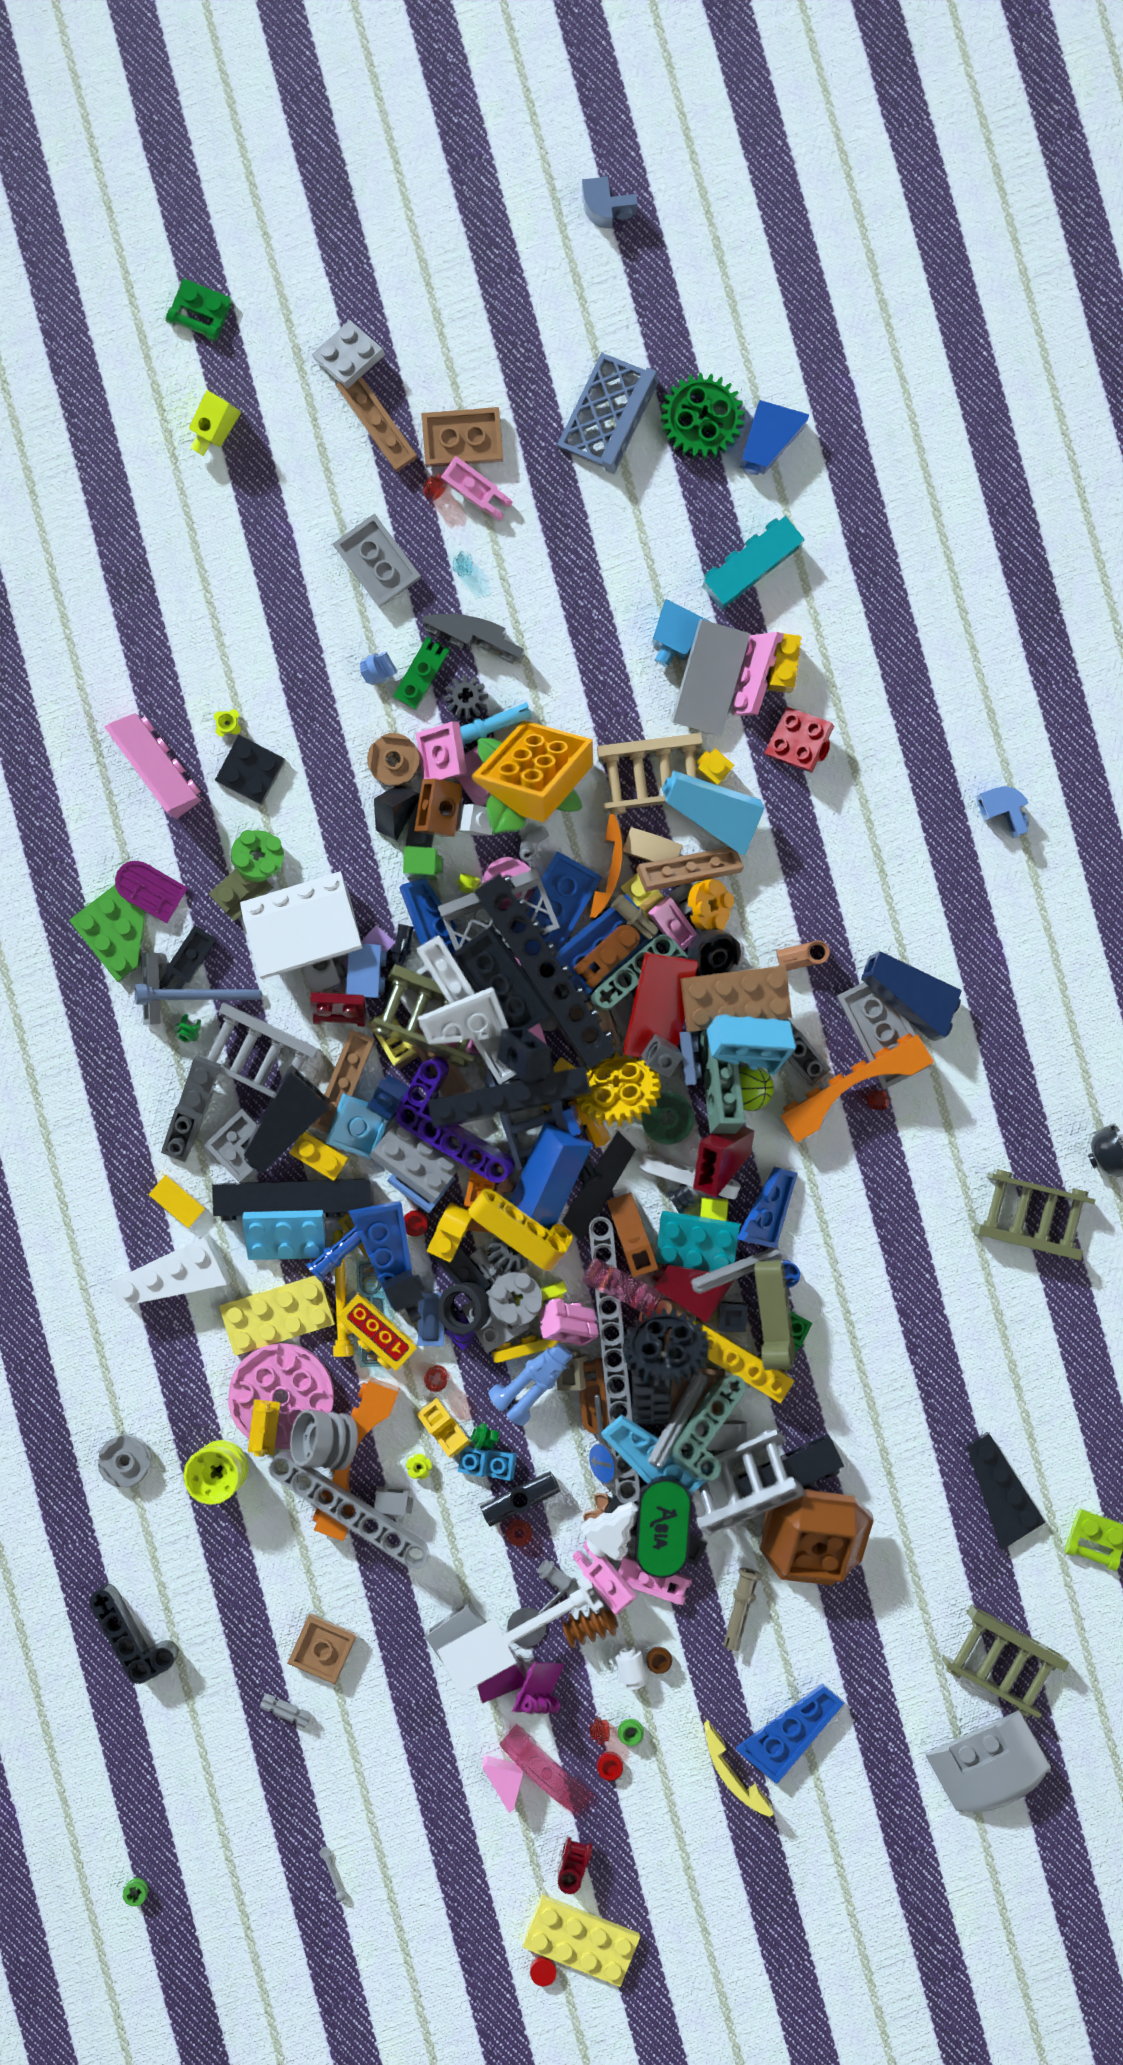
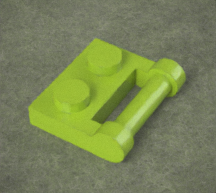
(1098, 1530)

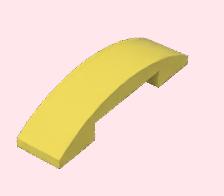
(752, 1796)

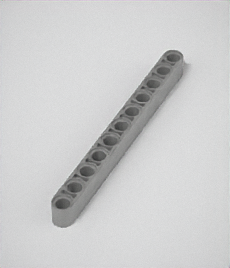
(608, 1346)

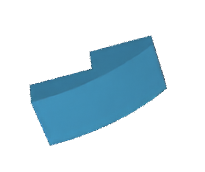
(487, 1462)

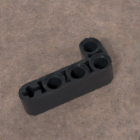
(129, 1631)

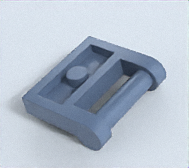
(691, 1060)

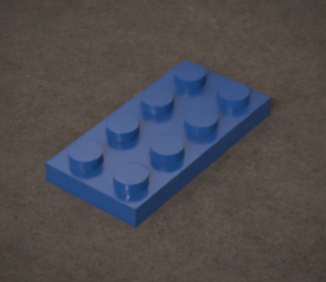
(568, 891)
(588, 939)

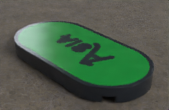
(663, 1527)

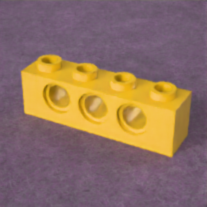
(746, 1365)

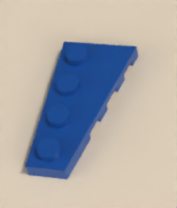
(424, 913)
(384, 1238)

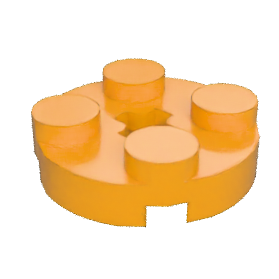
(720, 900)

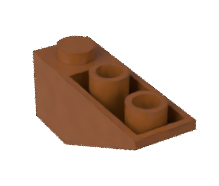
(632, 1235)

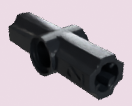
(504, 1505)

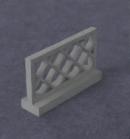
(470, 903)

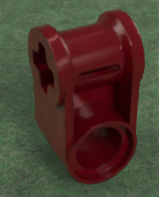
(574, 1860)

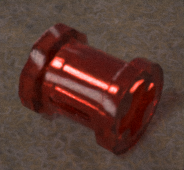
(428, 1380)

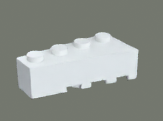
(180, 1272)

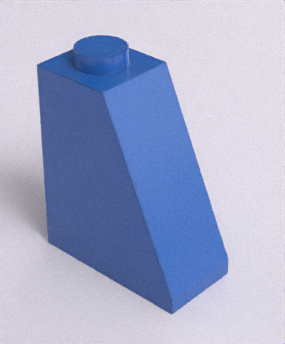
(770, 435)

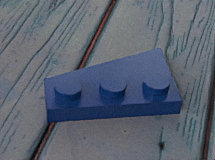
(770, 1209)

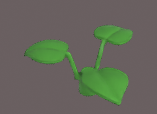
(503, 817)

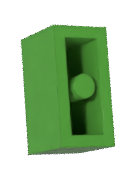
(422, 863)

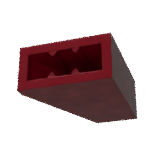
(720, 1159)
(677, 1285)

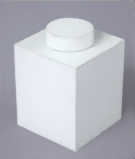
(473, 820)

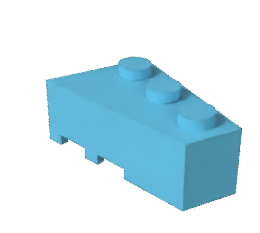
(751, 1041)

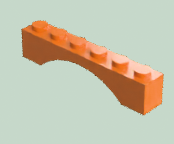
(903, 1059)
(375, 1407)

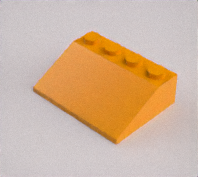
(536, 769)

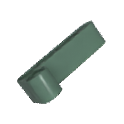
(632, 974)
(711, 1424)

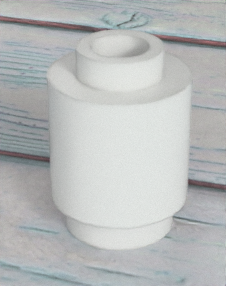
(631, 1668)

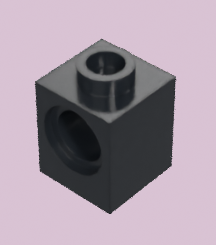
(732, 1316)

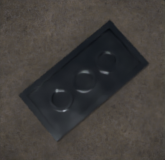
(489, 964)

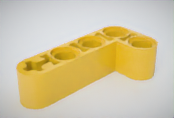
(521, 1231)

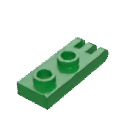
(421, 674)

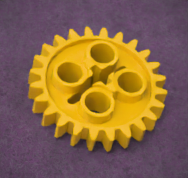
(620, 1090)

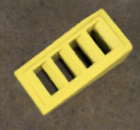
(405, 1058)

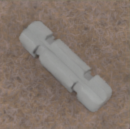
(285, 1710)

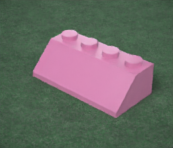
(154, 764)

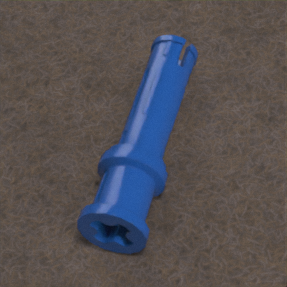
(333, 1256)

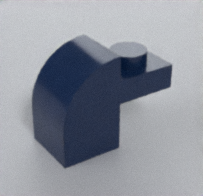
(387, 1098)

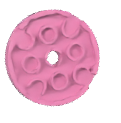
(275, 1368)

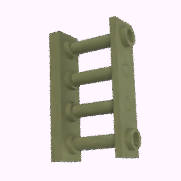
(426, 990)
(1041, 1240)
(1027, 1648)

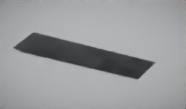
(592, 1198)

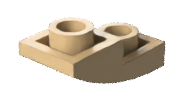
(650, 846)

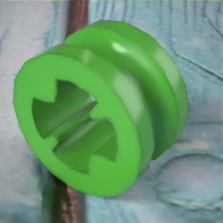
(132, 1900)

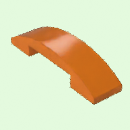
(612, 836)

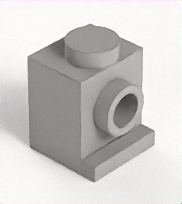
(393, 1502)

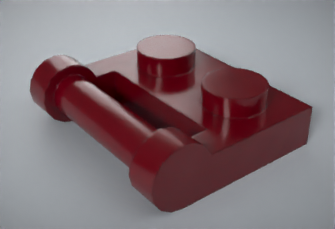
(338, 1008)

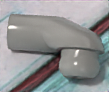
(530, 843)

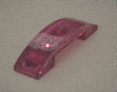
(622, 1286)
(545, 1771)

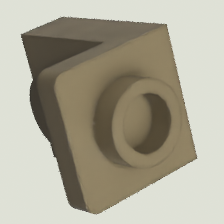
(573, 1376)

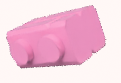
(568, 1322)

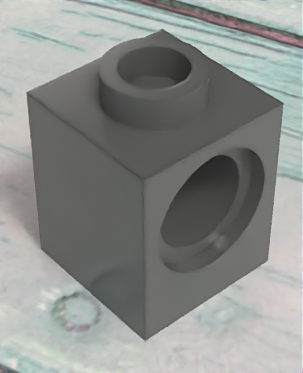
(662, 1056)

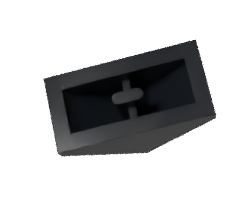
(393, 810)

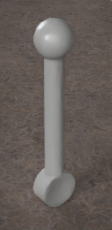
(324, 1854)

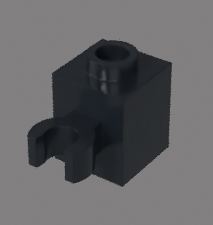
(404, 1292)

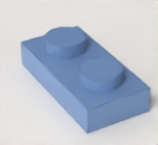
(430, 1326)

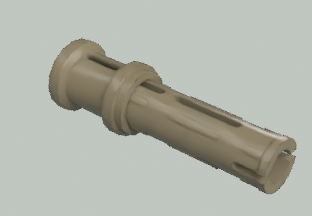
(744, 1597)

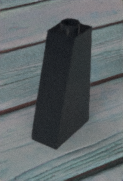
(286, 1118)

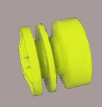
(205, 1482)

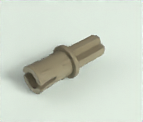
(634, 917)

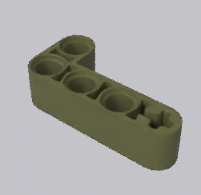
(778, 1345)

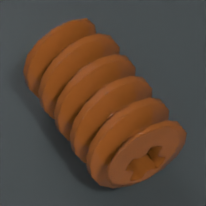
(589, 1626)

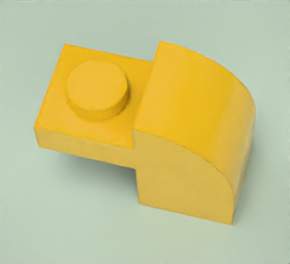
(450, 1232)

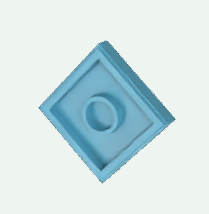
(355, 1127)

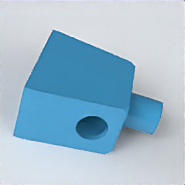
(674, 632)

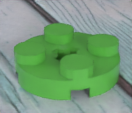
(255, 841)

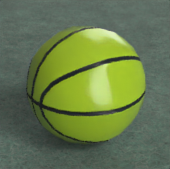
(755, 1088)

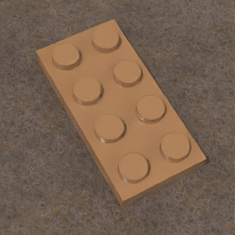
(742, 994)

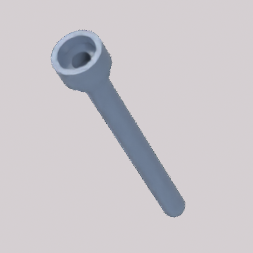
(146, 994)

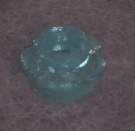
(463, 564)

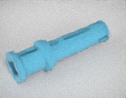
(480, 728)

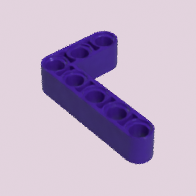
(442, 1139)

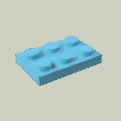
(284, 1234)

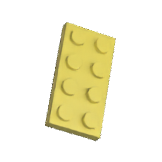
(276, 1315)
(581, 1940)

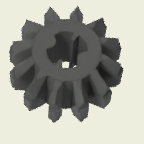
(458, 692)
(504, 1259)

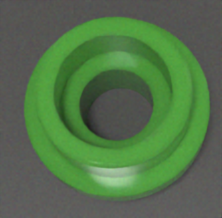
(630, 1740)

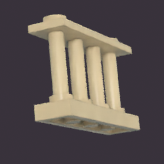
(636, 752)

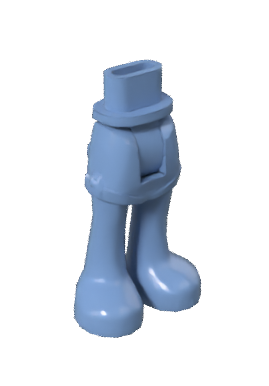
(543, 1371)

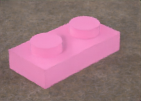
(672, 922)

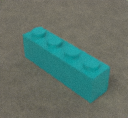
(753, 562)

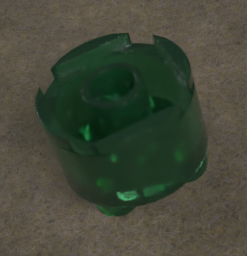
(671, 1132)

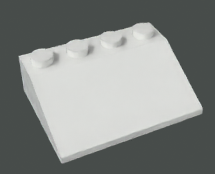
(301, 925)

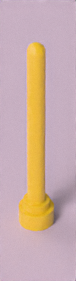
(343, 1345)

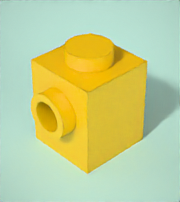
(714, 767)

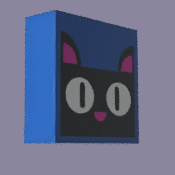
(572, 1120)

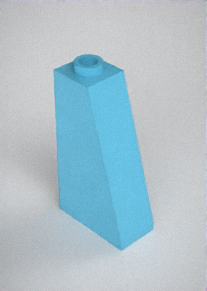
(718, 810)

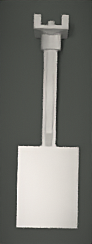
(487, 1650)

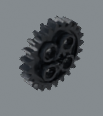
(680, 1355)

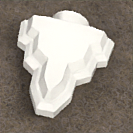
(611, 1531)

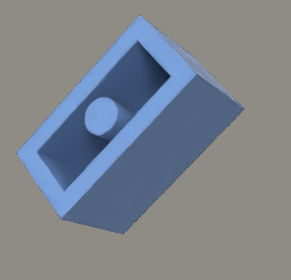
(365, 971)

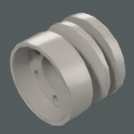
(323, 1439)

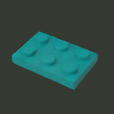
(696, 1241)

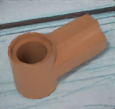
(799, 955)

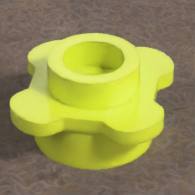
(220, 719)

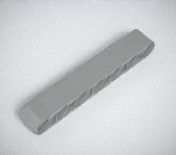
(355, 1522)

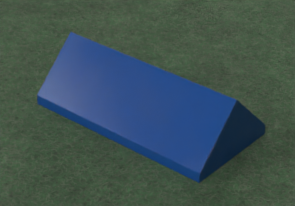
(550, 1175)

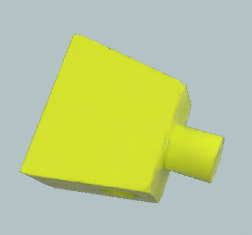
(213, 414)

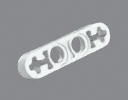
(680, 1173)

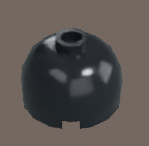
(714, 951)
(1107, 1151)

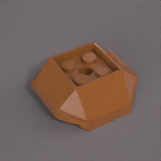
(816, 1537)

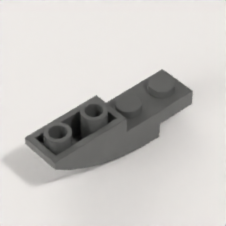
(465, 629)
(806, 1058)
(191, 1108)

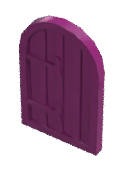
(149, 889)

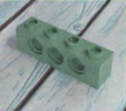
(721, 1091)

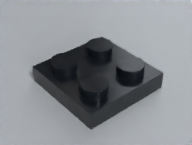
(250, 769)

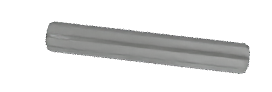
(733, 1271)
(678, 1420)

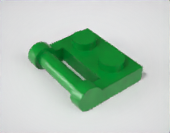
(201, 302)

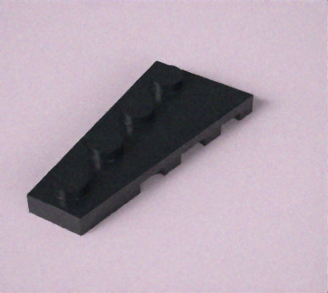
(1005, 1498)

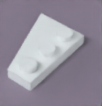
(468, 1018)

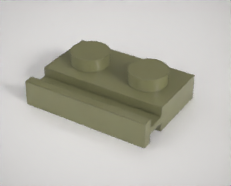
(235, 890)

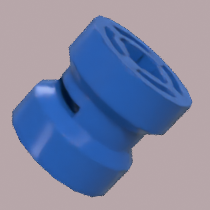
(792, 1273)

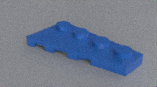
(787, 1736)

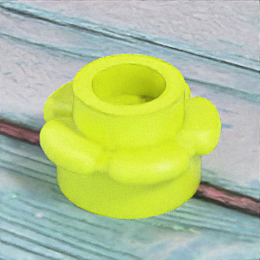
(467, 883)
(418, 1459)

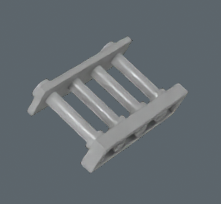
(255, 1029)
(761, 1498)

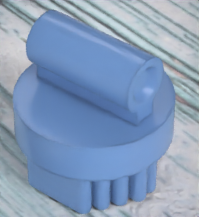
(377, 668)

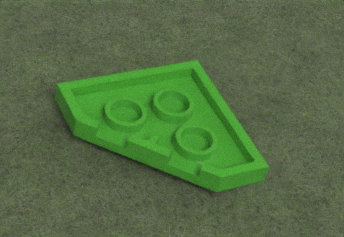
(113, 932)

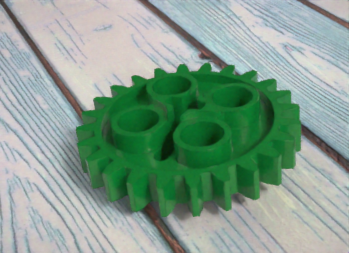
(713, 396)

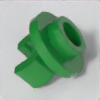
(186, 1032)
(484, 1437)

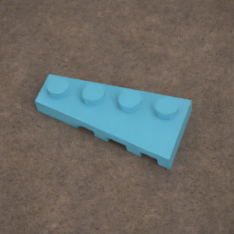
(636, 1447)

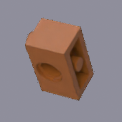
(429, 818)

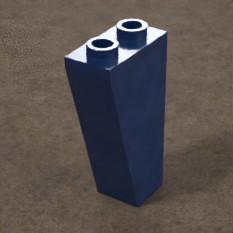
(914, 994)

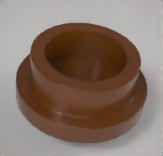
(659, 1660)

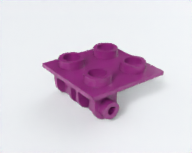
(537, 1689)

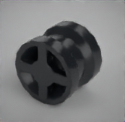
(682, 1198)

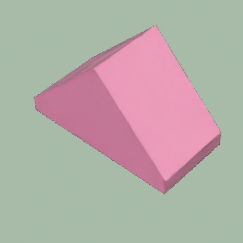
(505, 1779)

